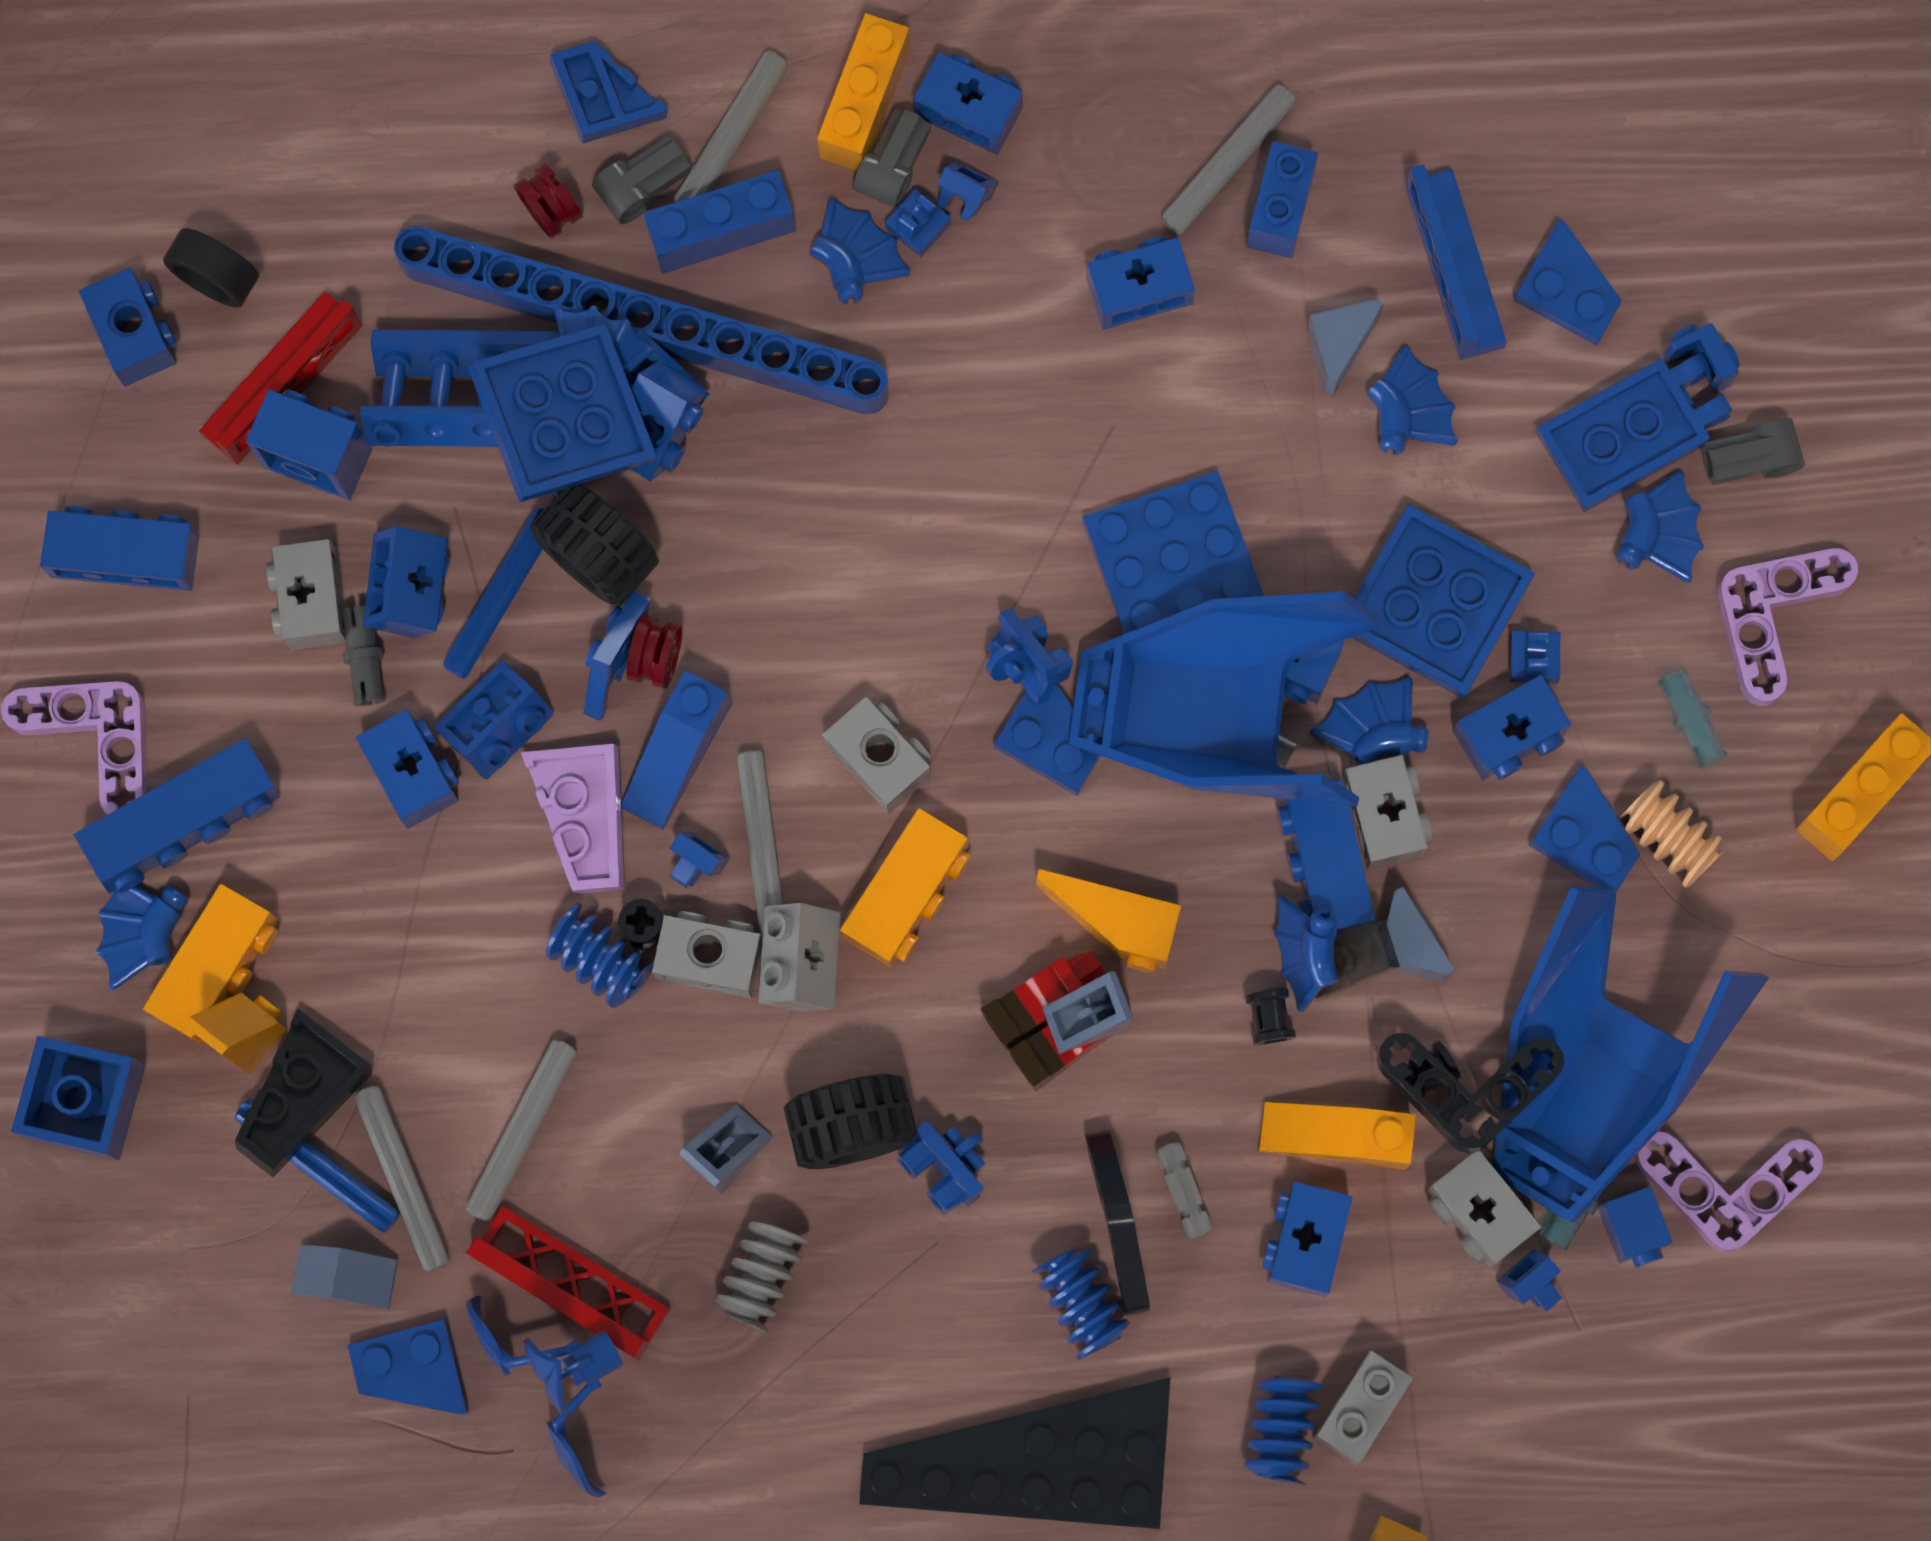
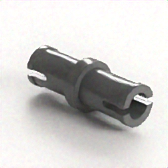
(362, 657)

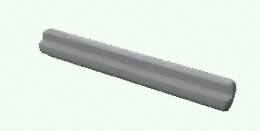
(733, 126)
(1228, 159)
(759, 832)
(521, 1130)
(401, 1178)

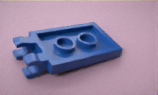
(1631, 430)

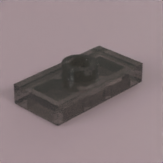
(1362, 956)

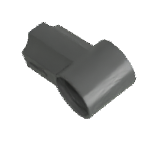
(888, 169)
(631, 186)
(1766, 450)

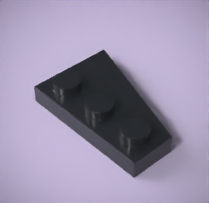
(303, 1090)

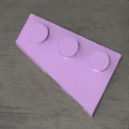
(583, 809)

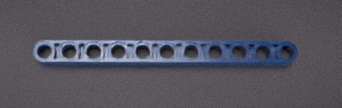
(626, 303)

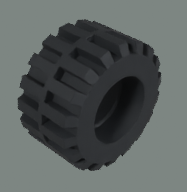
(594, 544)
(850, 1121)

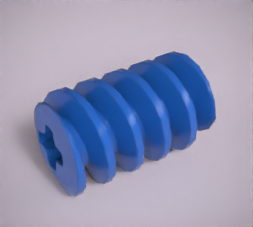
(596, 958)
(1082, 1301)
(1282, 1428)

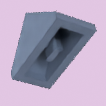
(1339, 337)
(1414, 942)
(1089, 1013)
(725, 1148)
(344, 1276)

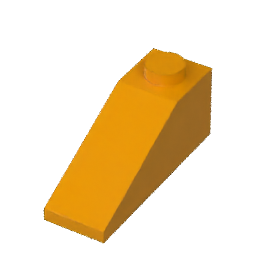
(1123, 921)
(239, 1029)
(1339, 1134)

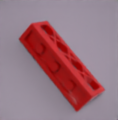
(288, 366)
(558, 1298)

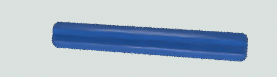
(494, 601)
(338, 1182)

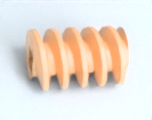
(1672, 833)

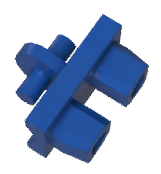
(1020, 656)
(958, 1182)

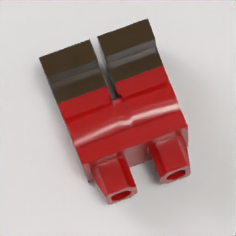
(1021, 1014)

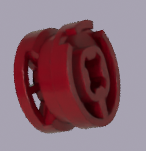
(553, 197)
(654, 651)

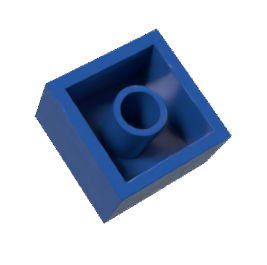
(309, 443)
(78, 1098)

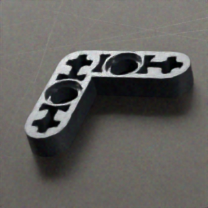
(1460, 1102)
(1119, 1222)

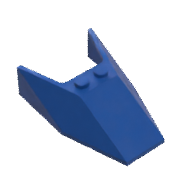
(1207, 691)
(1617, 1071)

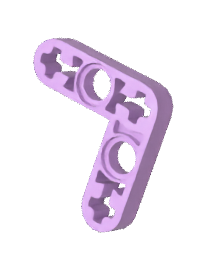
(1766, 597)
(95, 718)
(1738, 1203)

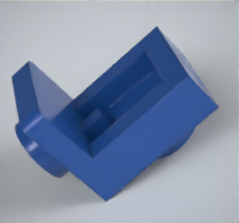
(1717, 356)

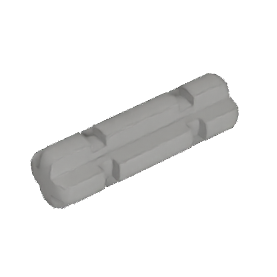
(1184, 1190)

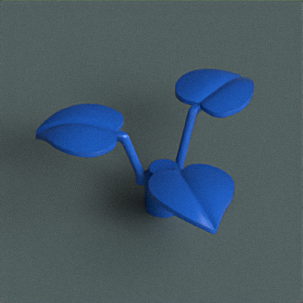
(586, 1364)

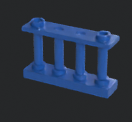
(439, 356)

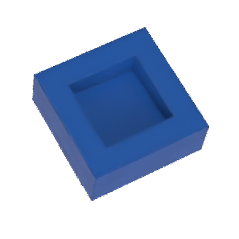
(969, 185)
(918, 223)
(1534, 655)
(696, 858)
(1531, 1280)

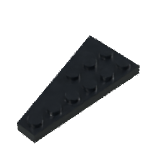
(1061, 1463)

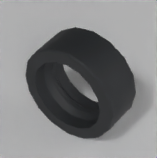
(211, 267)

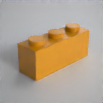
(864, 92)
(1866, 787)
(906, 889)
(213, 959)

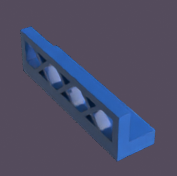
(1455, 262)

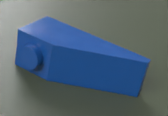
(676, 749)

